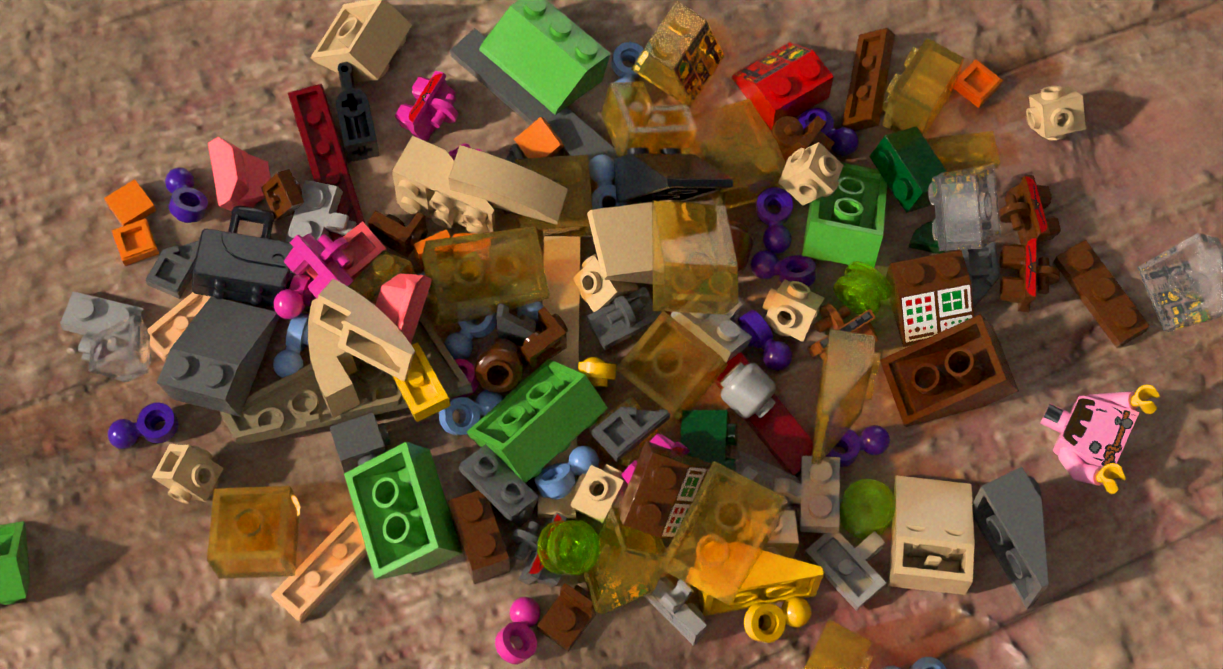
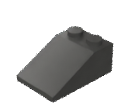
(218, 356)
(1013, 525)

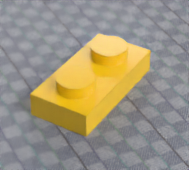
(422, 388)

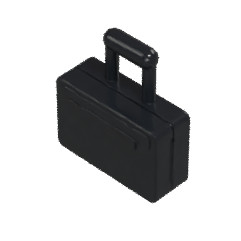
(240, 264)

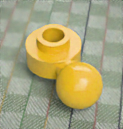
(597, 371)
(793, 612)

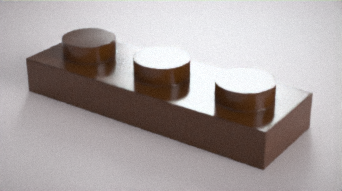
(868, 79)
(1101, 294)

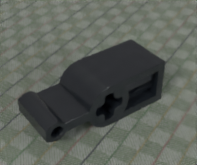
(357, 121)

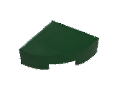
(923, 239)

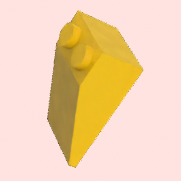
(769, 581)

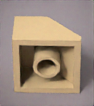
(364, 36)

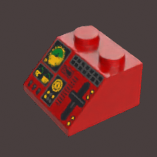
(785, 82)

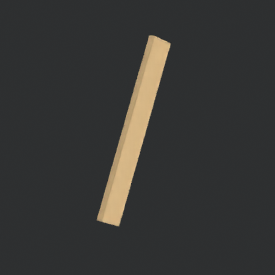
(560, 266)

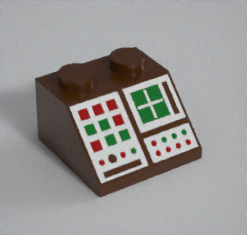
(929, 295)
(661, 490)

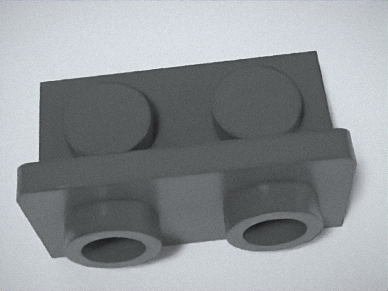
(499, 485)

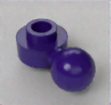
(845, 138)
(186, 203)
(776, 236)
(792, 268)
(776, 354)
(125, 433)
(872, 440)

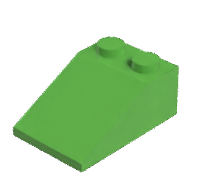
(850, 220)

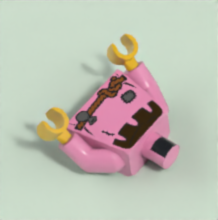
(1097, 432)

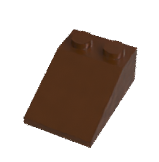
(949, 373)

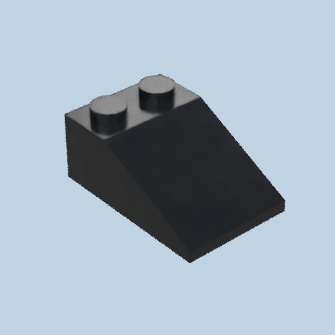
(665, 176)

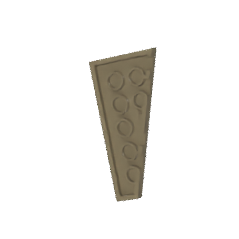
(298, 405)

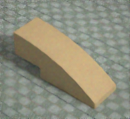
(507, 185)
(363, 329)
(331, 367)

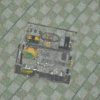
(965, 208)
(1186, 282)

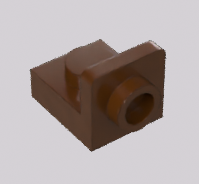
(283, 194)
(395, 235)
(546, 344)
(568, 616)

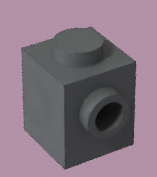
(359, 440)

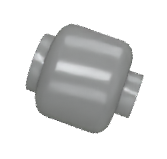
(748, 390)

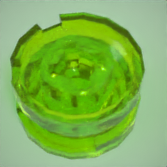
(862, 288)
(867, 508)
(568, 547)

